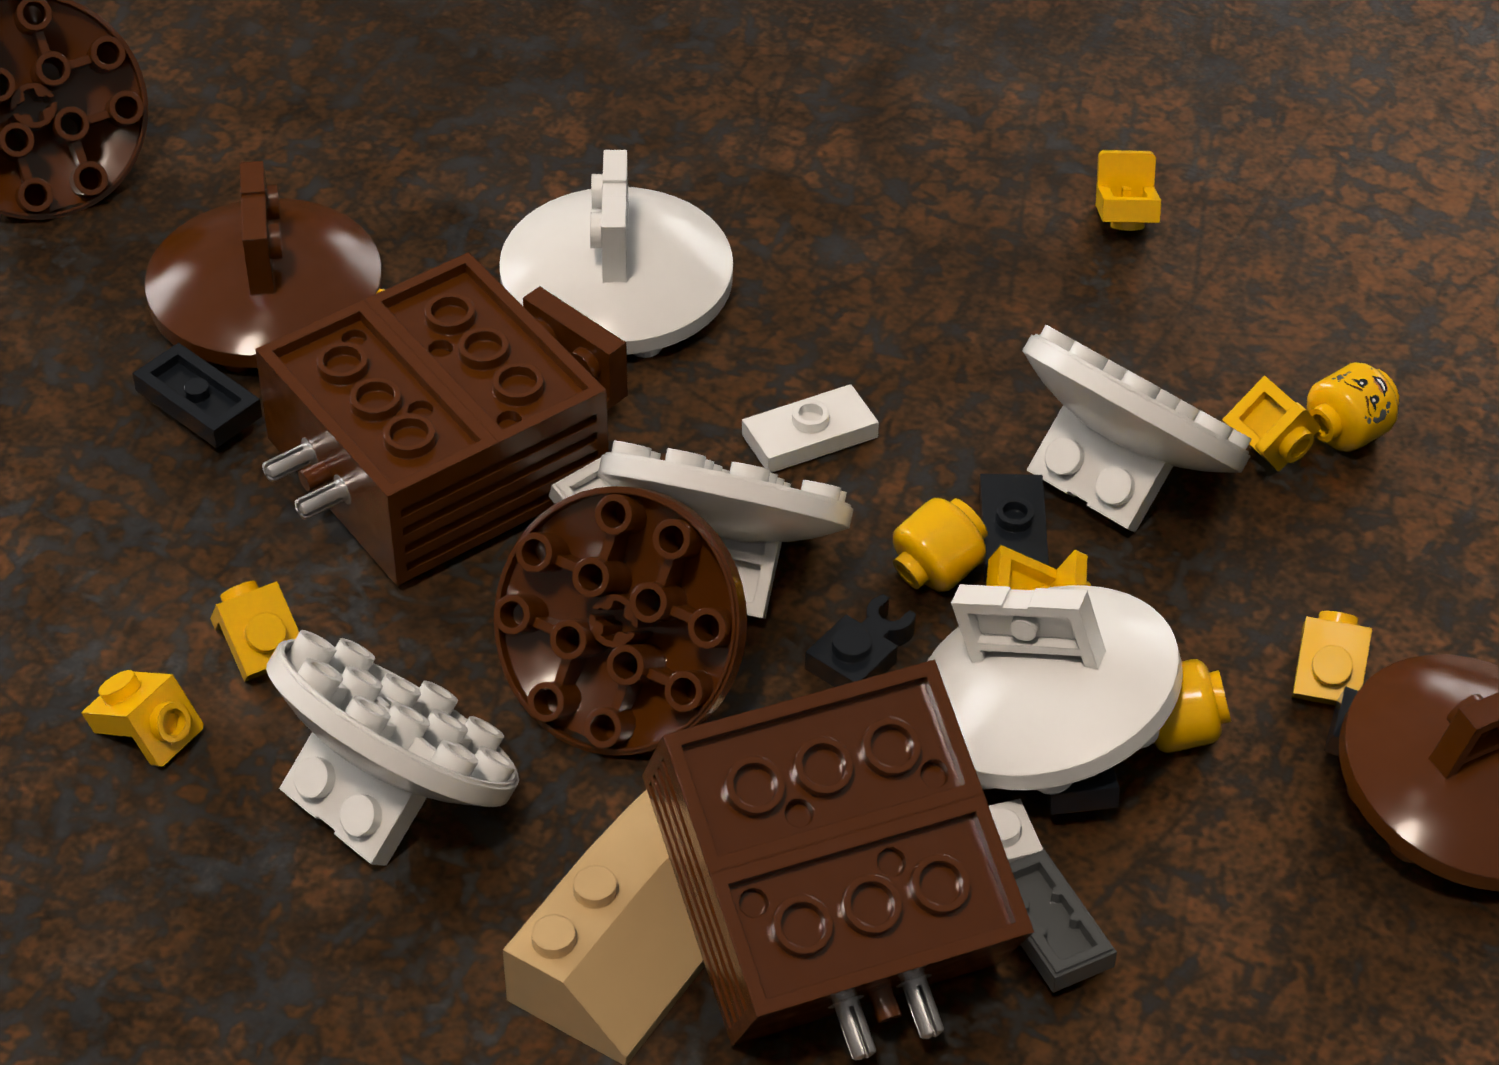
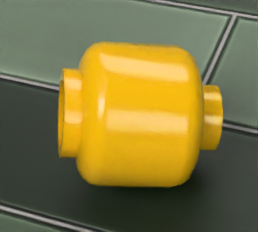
(939, 544)
(1198, 711)

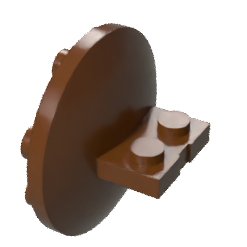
(66, 108)
(257, 272)
(620, 619)
(1427, 763)

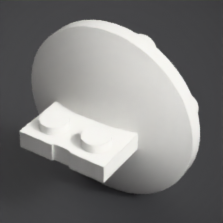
(624, 259)
(1120, 431)
(744, 506)
(1056, 681)
(380, 745)

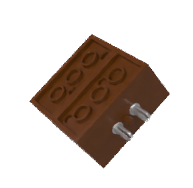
(429, 416)
(836, 856)

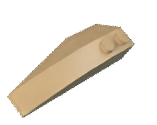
(608, 942)

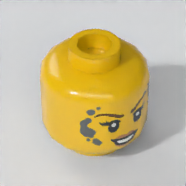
(1353, 406)

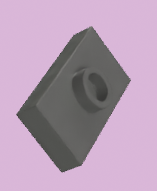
(1065, 938)

